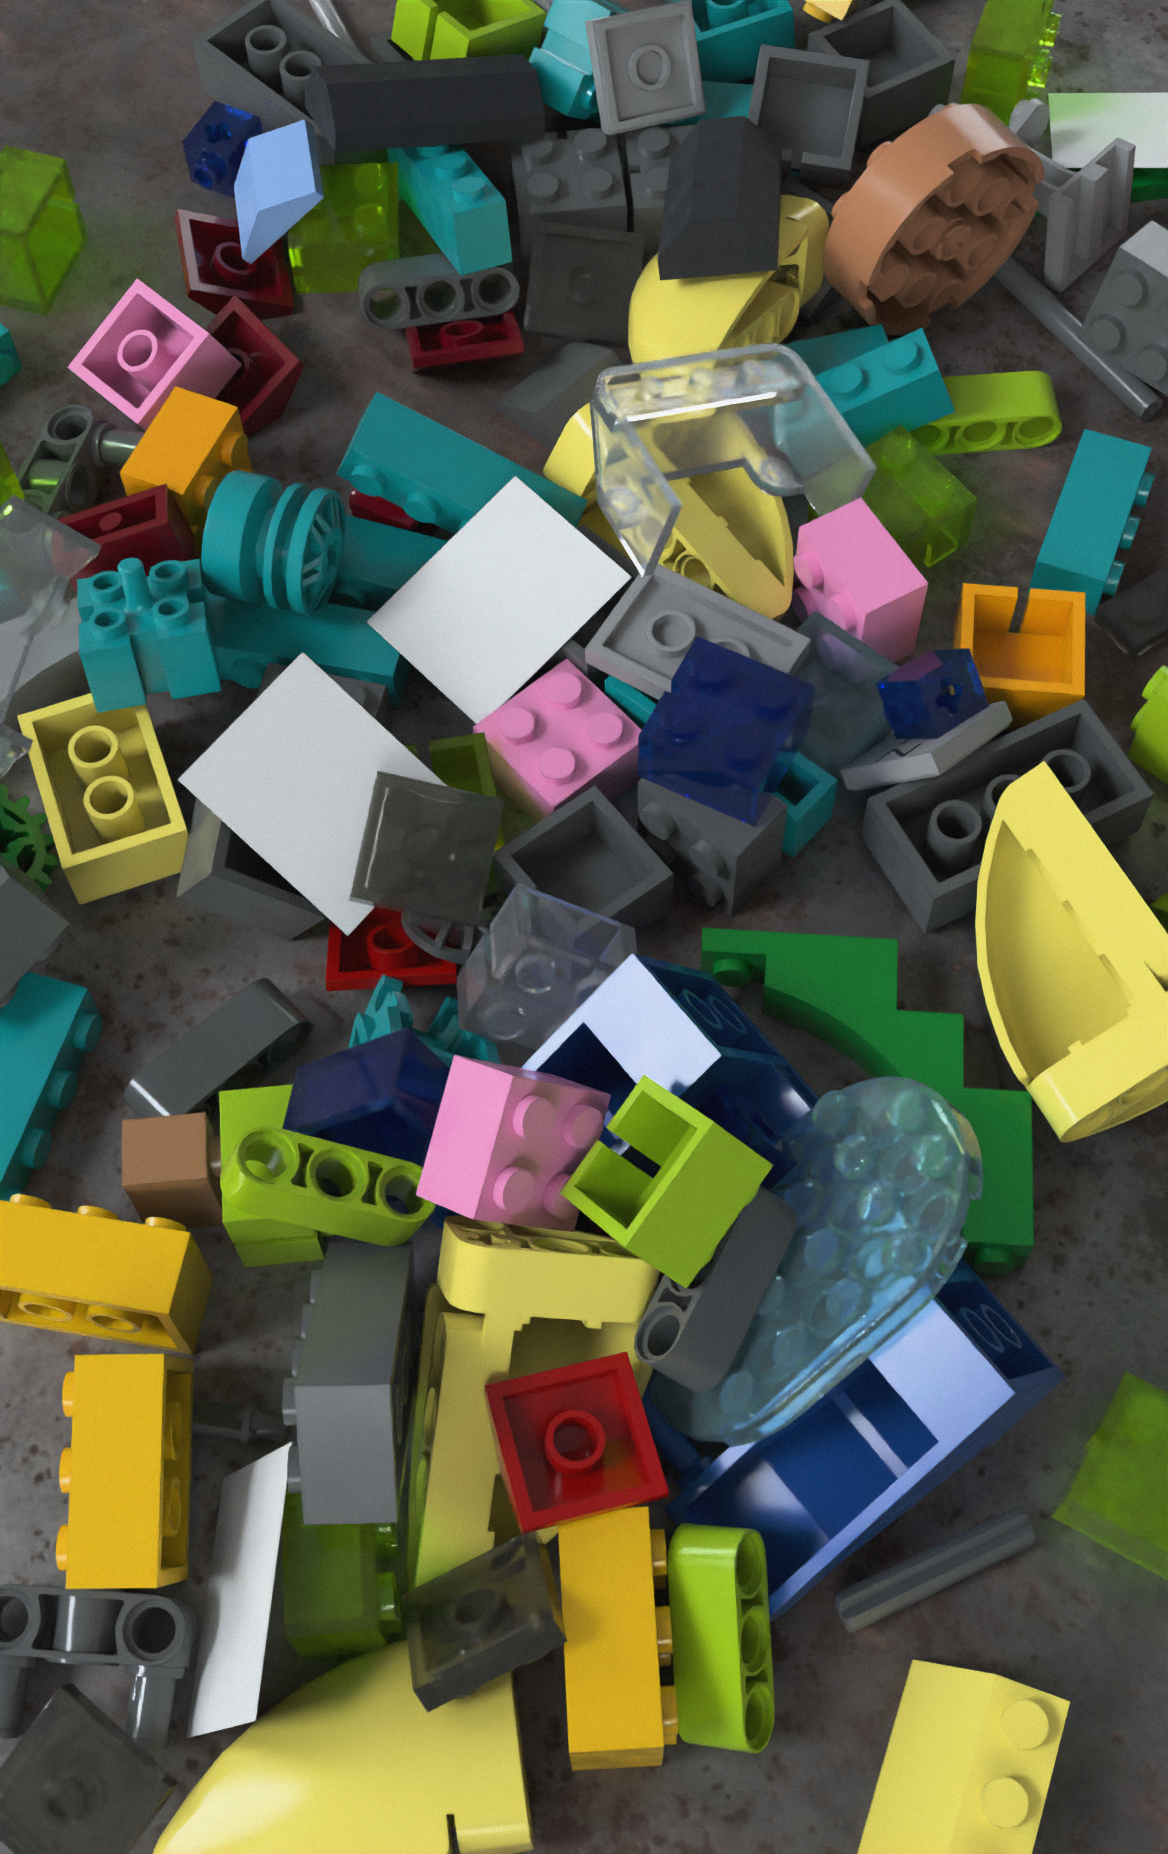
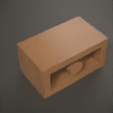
(173, 1168)

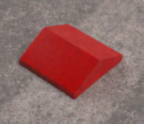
(382, 948)
(574, 1442)

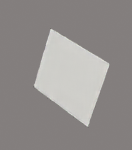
(1091, 121)
(498, 600)
(300, 783)
(239, 1596)

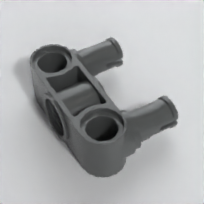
(73, 460)
(98, 1630)

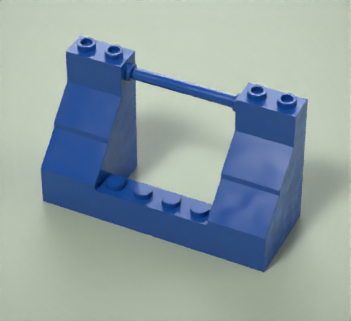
(899, 1417)

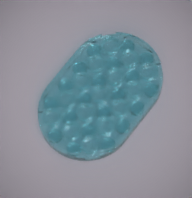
(874, 1241)

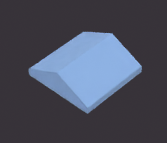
(276, 185)

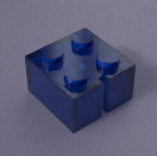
(725, 731)
(372, 1097)

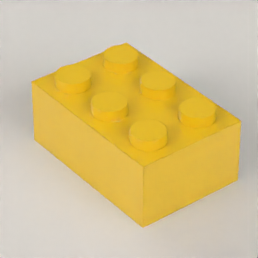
(101, 1275)
(127, 1471)
(616, 1641)

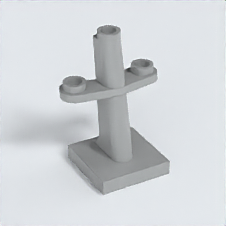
(1082, 208)

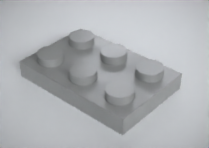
(664, 615)

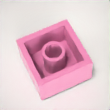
(149, 350)
(859, 580)
(559, 743)
(510, 1144)

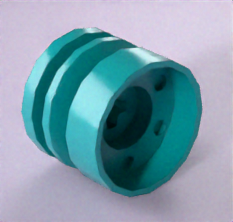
(273, 543)

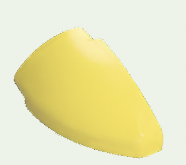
(731, 309)
(724, 535)
(1070, 963)
(503, 1310)
(365, 1772)

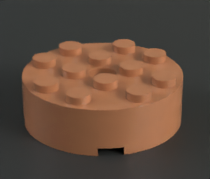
(931, 217)

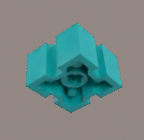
(565, 58)
(147, 633)

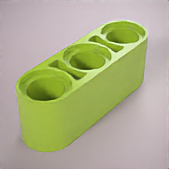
(994, 414)
(298, 1200)
(721, 1637)

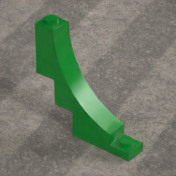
(848, 998)

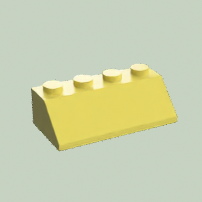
(964, 1765)

